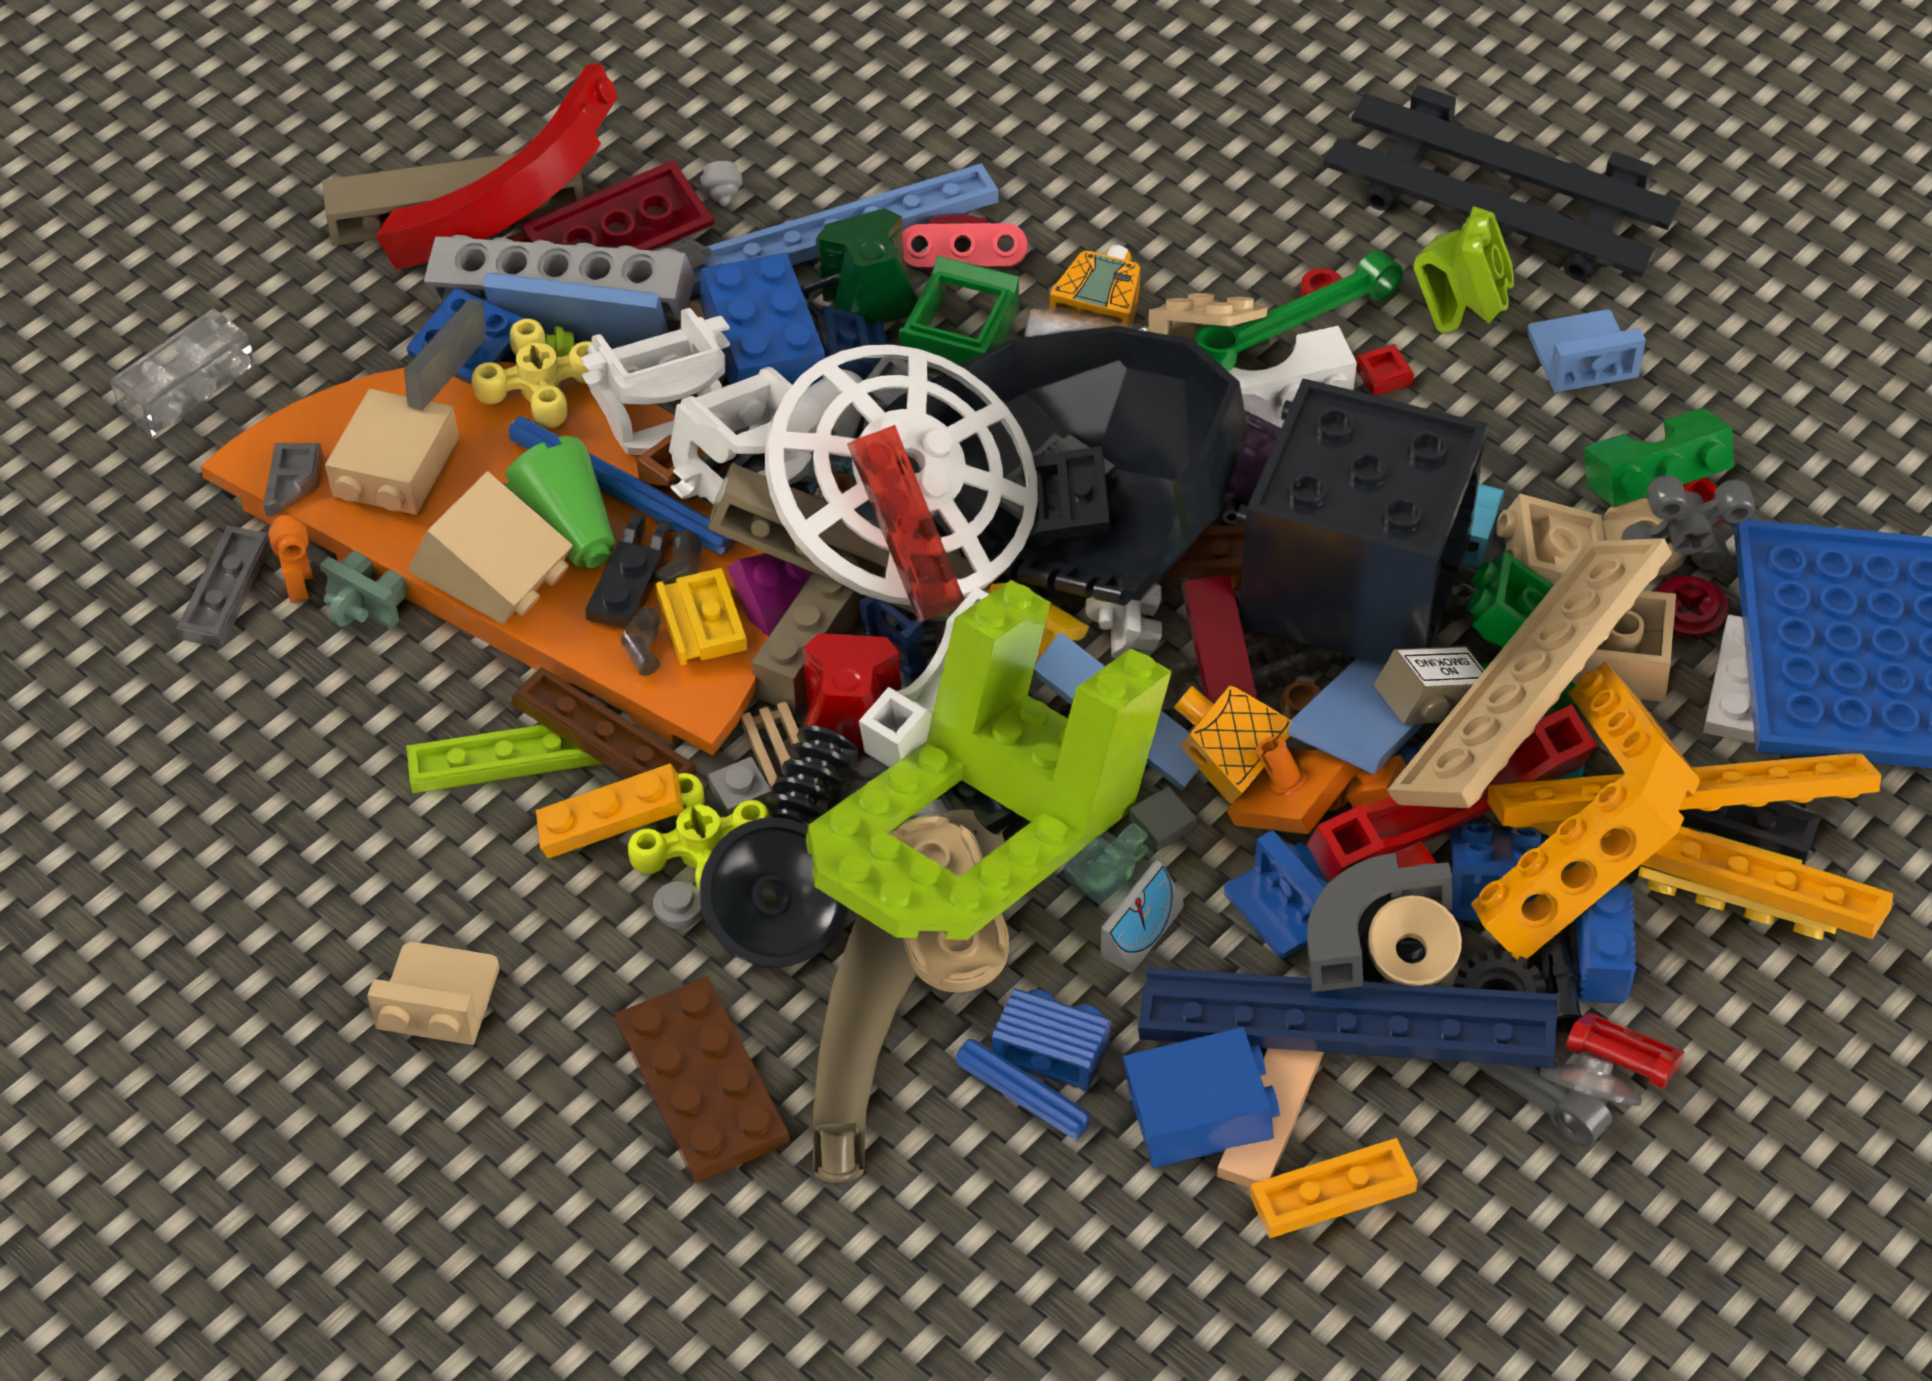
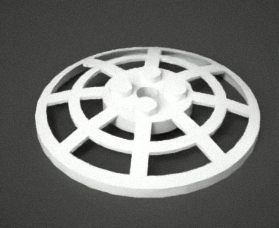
(924, 440)

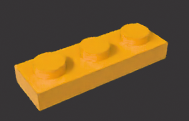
(609, 811)
(1333, 1188)

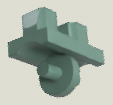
(358, 597)

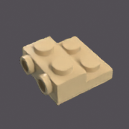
(1547, 534)

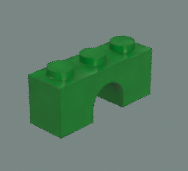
(1693, 448)

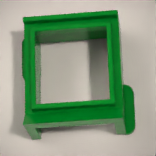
(952, 345)

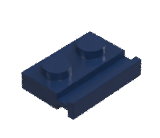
(848, 330)

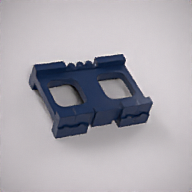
(908, 641)

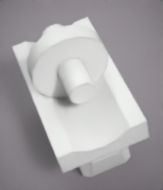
(1126, 623)

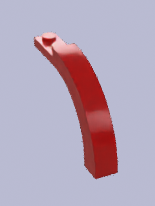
(514, 186)

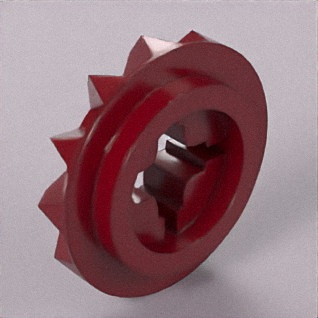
(1696, 592)

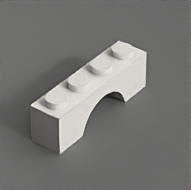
(1316, 356)
(902, 718)

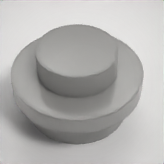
(677, 904)

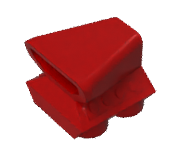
(846, 679)

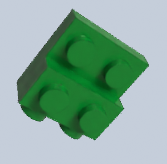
(1505, 597)

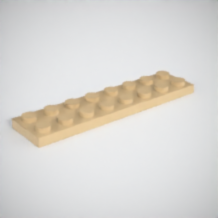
(1529, 674)

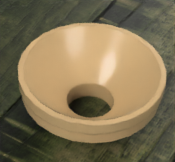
(1418, 919)

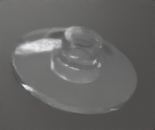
(1592, 1078)

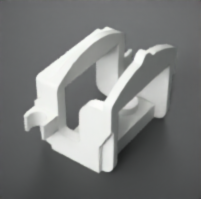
(655, 373)
(715, 416)

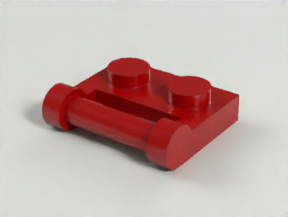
(1625, 1048)

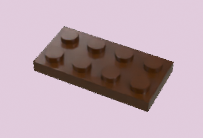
(701, 1079)

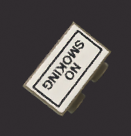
(1427, 682)

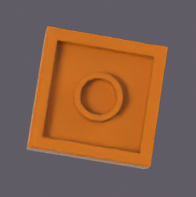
(1291, 788)

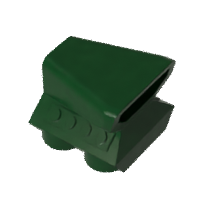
(871, 266)

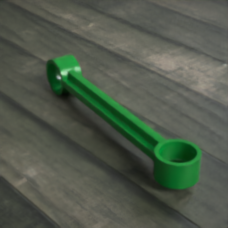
(1374, 276)

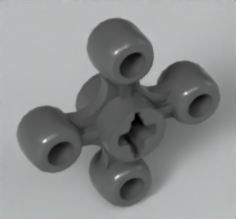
(1690, 520)

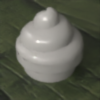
(721, 181)

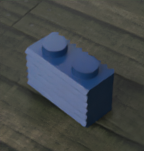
(1606, 948)
(1052, 1037)

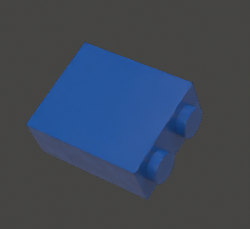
(1200, 1096)

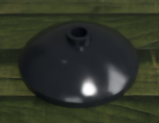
(775, 857)

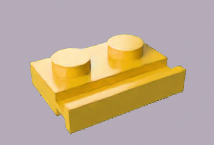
(701, 616)

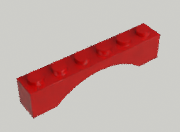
(1383, 827)

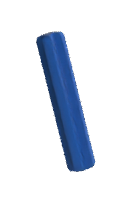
(1023, 1088)

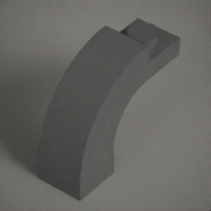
(1347, 910)

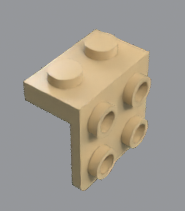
(1185, 316)
(435, 993)

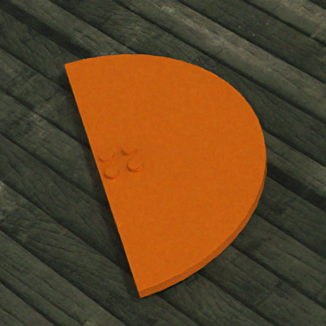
(685, 702)

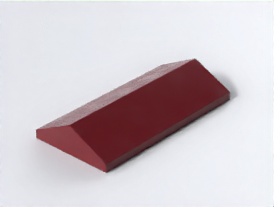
(636, 213)

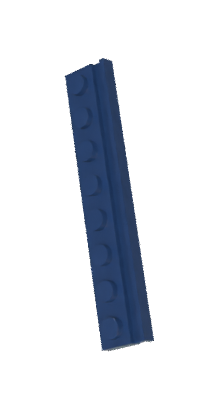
(1353, 1020)

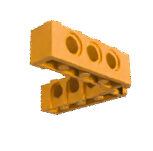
(1639, 806)

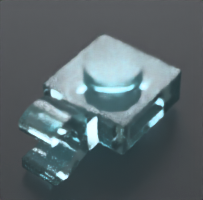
(1106, 867)

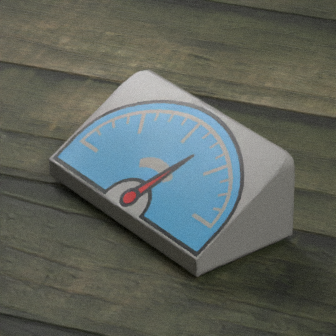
(1141, 919)

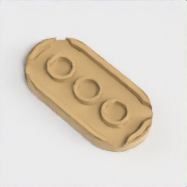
(942, 961)

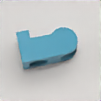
(1485, 519)

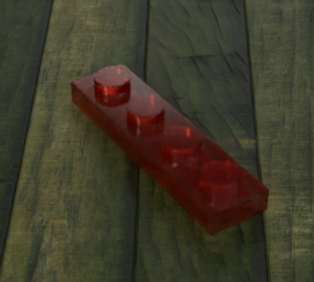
(906, 523)

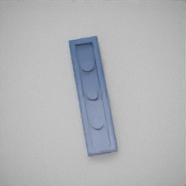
(1067, 666)

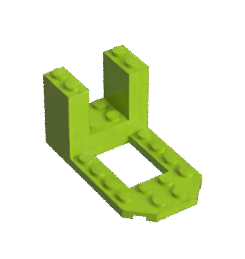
(1055, 771)

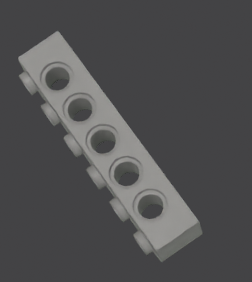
(457, 258)

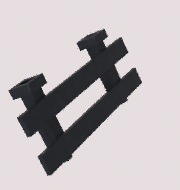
(1431, 125)

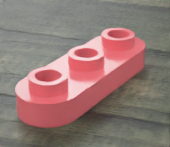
(983, 242)

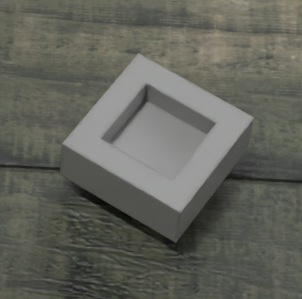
(737, 784)

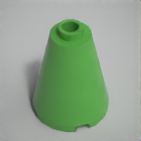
(566, 494)

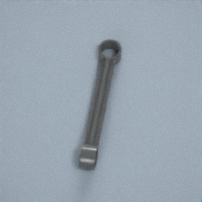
(1573, 1113)

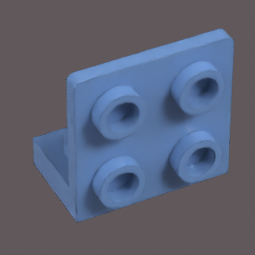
(1586, 350)

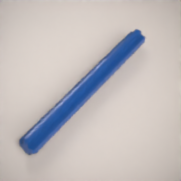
(630, 489)

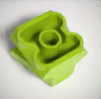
(1465, 270)

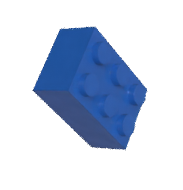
(764, 316)

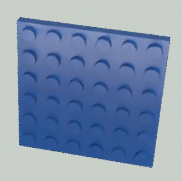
(1838, 640)

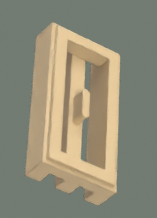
(768, 721)

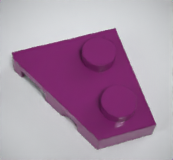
(767, 588)

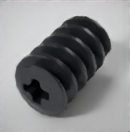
(808, 773)

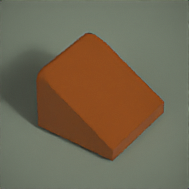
(657, 465)

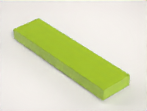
(491, 758)

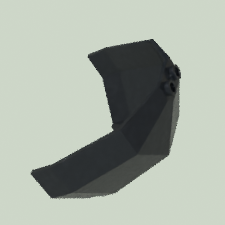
(1163, 420)

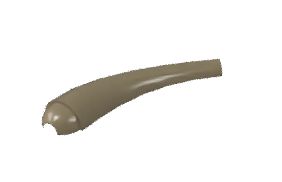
(859, 1012)

